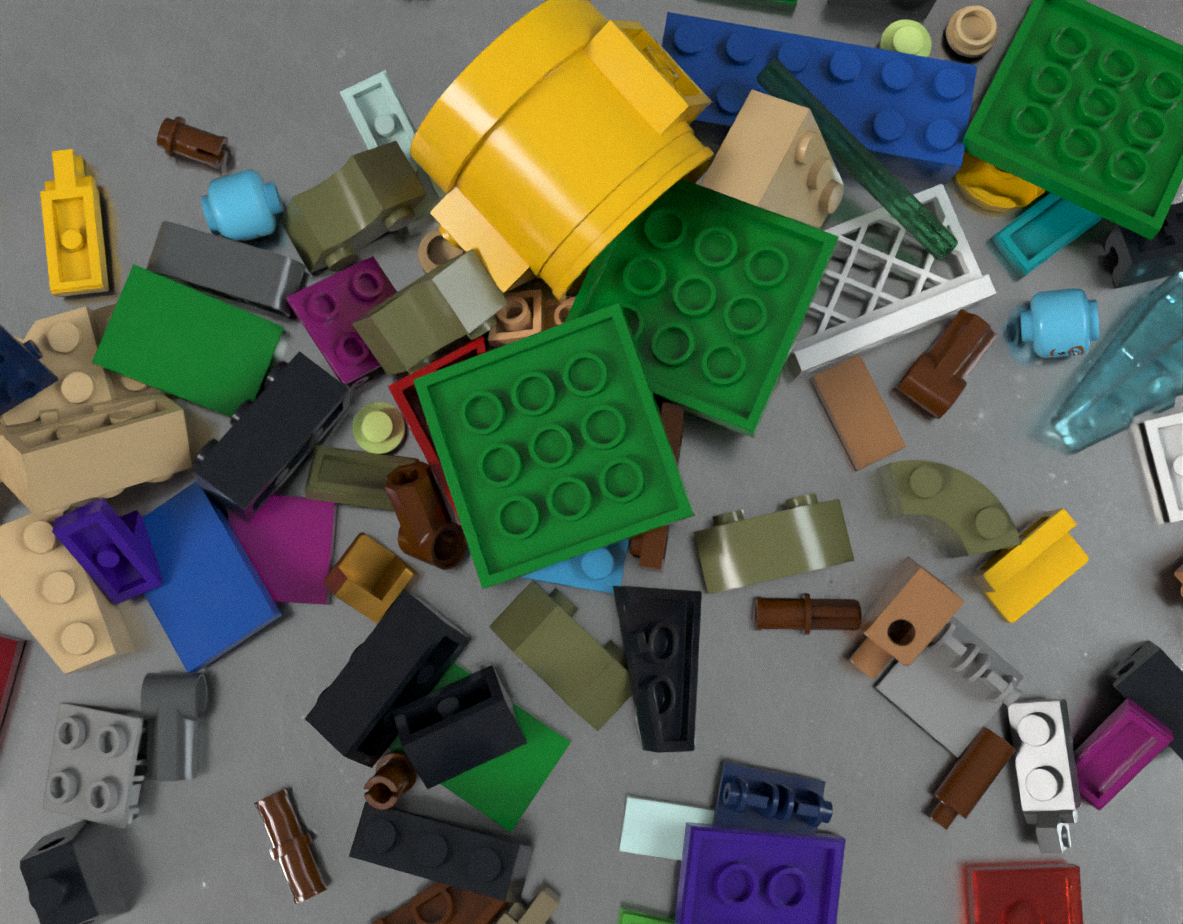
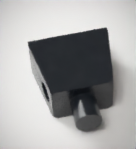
(73, 877)

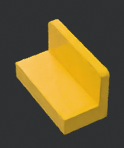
(1028, 572)

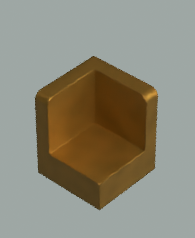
(368, 577)

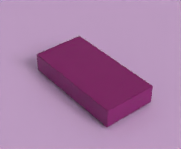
(1118, 752)

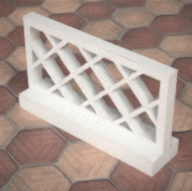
(899, 316)

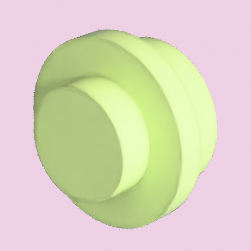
(906, 37)
(378, 428)

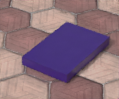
(758, 876)

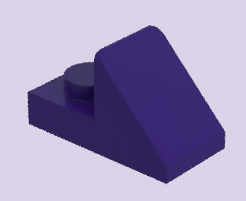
(110, 549)

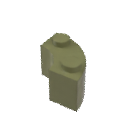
(353, 207)
(431, 313)
(951, 503)
(773, 544)
(564, 655)

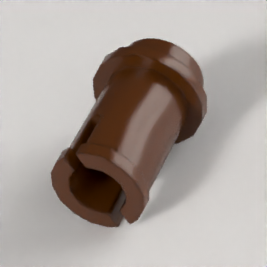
(191, 142)
(392, 777)

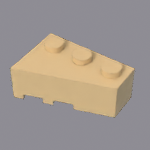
(777, 161)
(93, 453)
(58, 597)

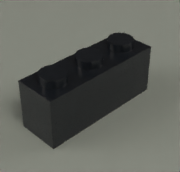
(271, 436)
(388, 670)
(442, 853)

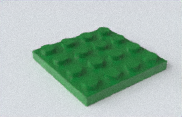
(1088, 113)
(711, 298)
(553, 446)

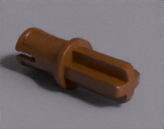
(807, 614)

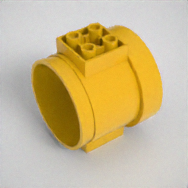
(558, 143)

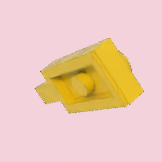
(73, 229)

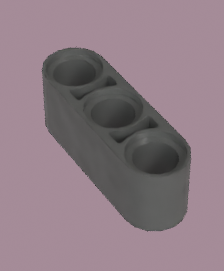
(226, 268)

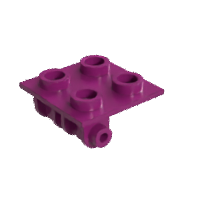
(332, 307)

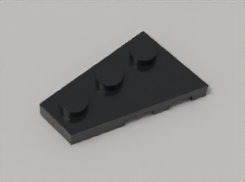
(662, 661)

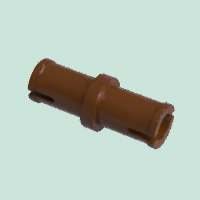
(290, 846)

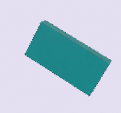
(1042, 232)

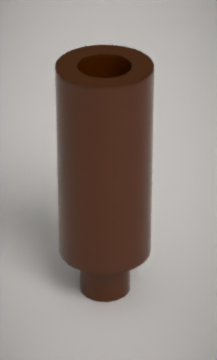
(971, 777)

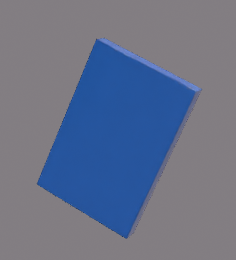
(209, 584)

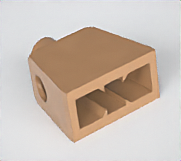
(910, 596)

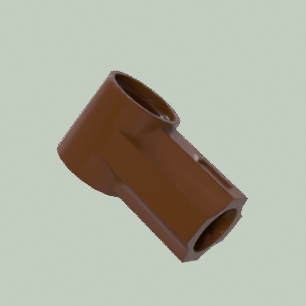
(940, 374)
(423, 517)

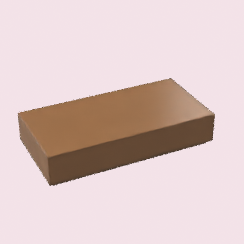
(858, 412)

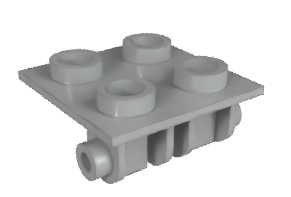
(953, 686)
(95, 765)

